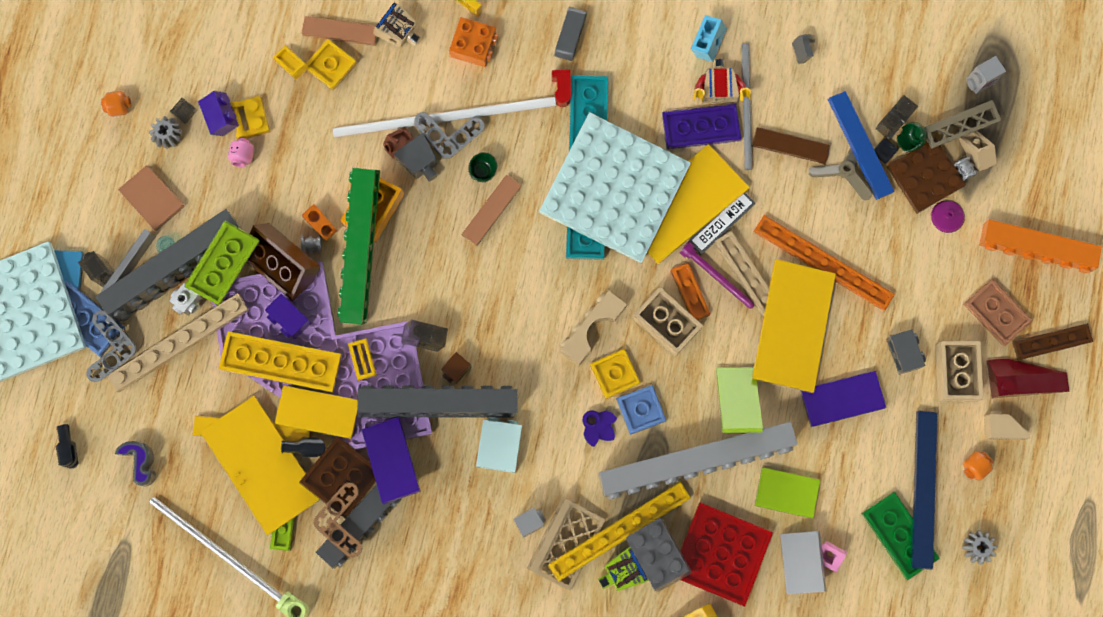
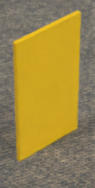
(702, 195)
(793, 326)
(253, 460)

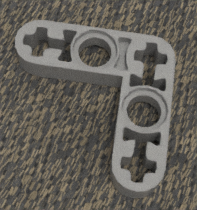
(451, 141)
(116, 343)

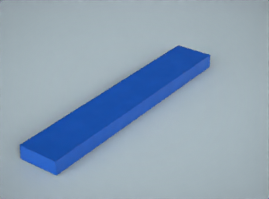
(860, 145)

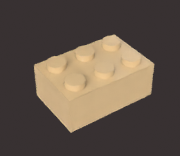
(667, 321)
(959, 371)

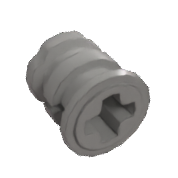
(966, 168)
(311, 244)

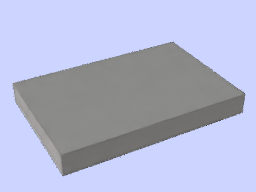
(803, 562)

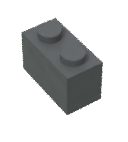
(906, 351)

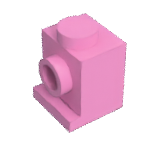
(833, 562)

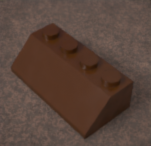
(281, 261)

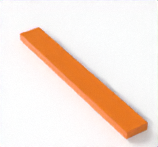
(823, 261)

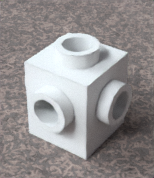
(185, 300)

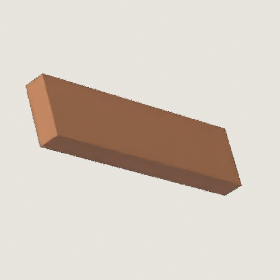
(339, 30)
(491, 210)

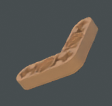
(334, 525)

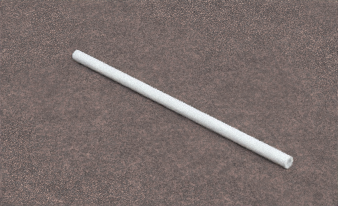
(445, 116)

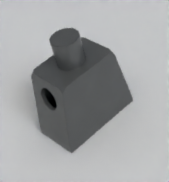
(418, 158)

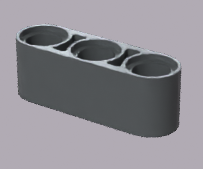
(570, 34)

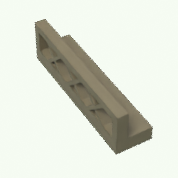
(963, 116)

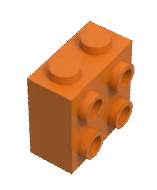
(473, 42)

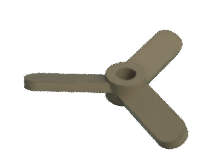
(838, 170)

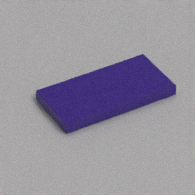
(701, 126)
(843, 399)
(391, 460)

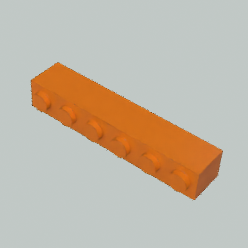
(1040, 246)

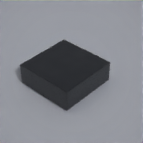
(885, 151)

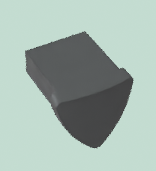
(803, 48)

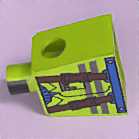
(623, 571)

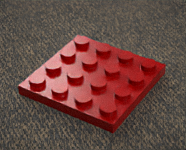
(724, 553)

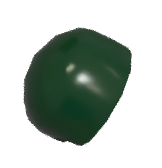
(912, 137)
(482, 167)

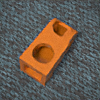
(319, 222)

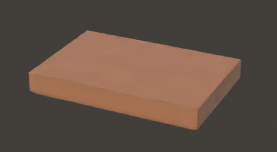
(151, 198)
(998, 312)

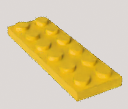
(280, 361)

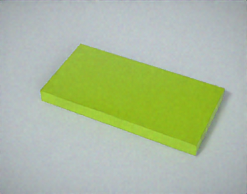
(221, 263)
(738, 400)

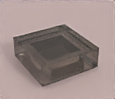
(183, 110)

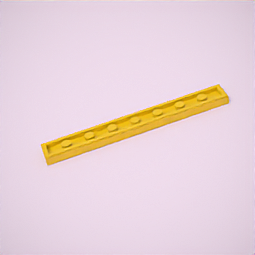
(619, 531)

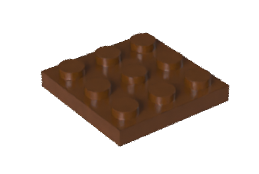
(926, 176)
(335, 468)

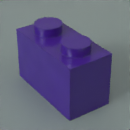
(218, 113)
(287, 316)

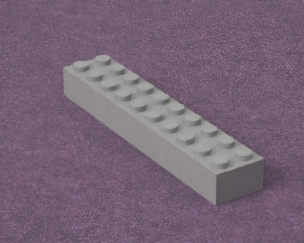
(697, 459)

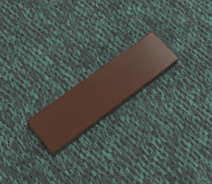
(790, 145)
(1052, 342)

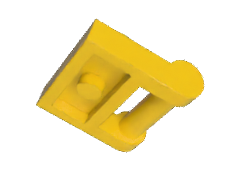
(255, 117)

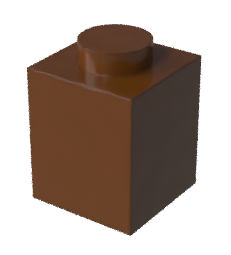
(455, 368)

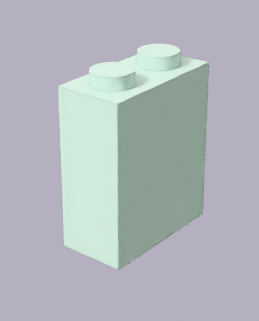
(499, 445)

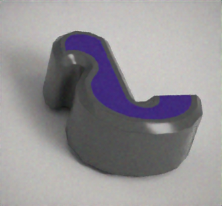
(143, 460)

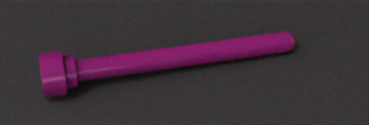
(689, 252)

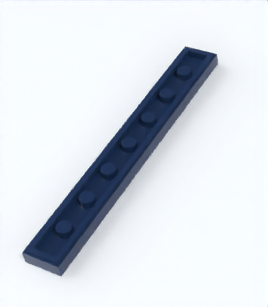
(924, 490)

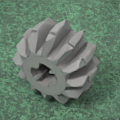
(158, 135)
(979, 555)

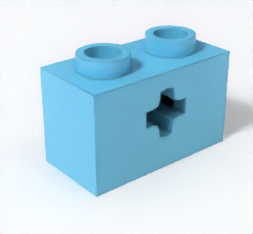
(709, 38)

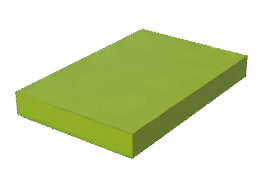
(787, 492)

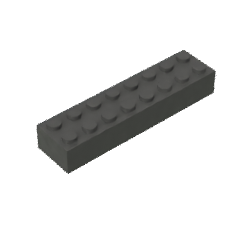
(161, 271)
(437, 402)

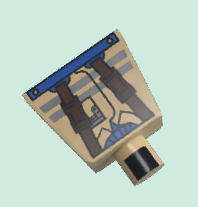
(397, 27)

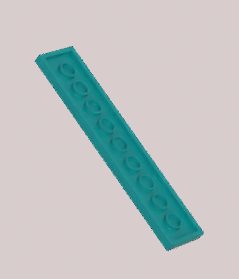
(587, 96)

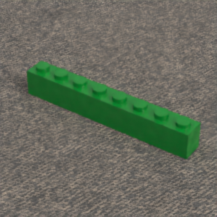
(359, 245)

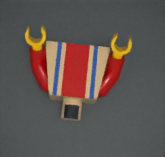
(720, 85)

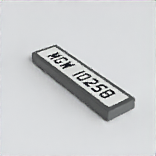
(721, 223)

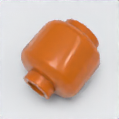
(116, 103)
(977, 465)

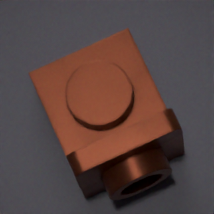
(397, 140)

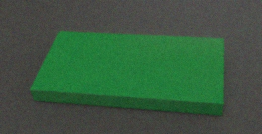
(894, 530)

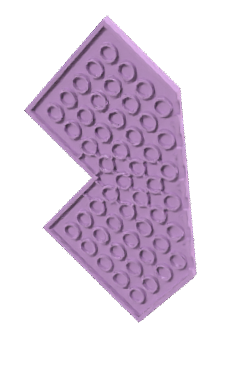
(393, 361)

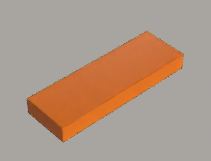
(690, 291)

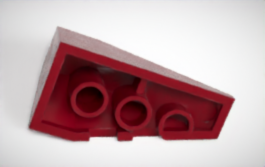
(1018, 378)

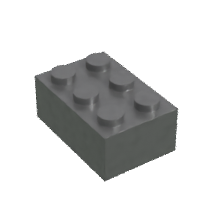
(658, 555)

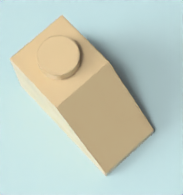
(979, 149)
(1003, 427)

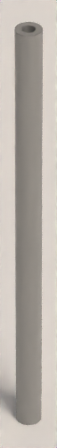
(746, 108)

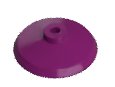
(947, 216)

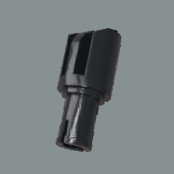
(305, 447)
(66, 448)

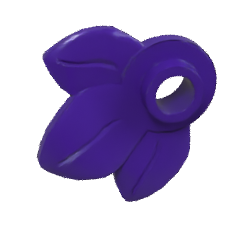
(600, 429)

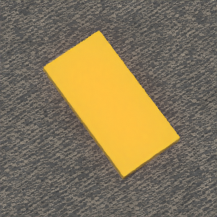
(317, 412)

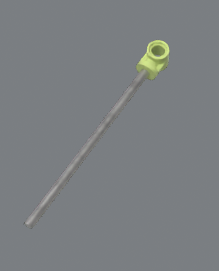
(286, 602)

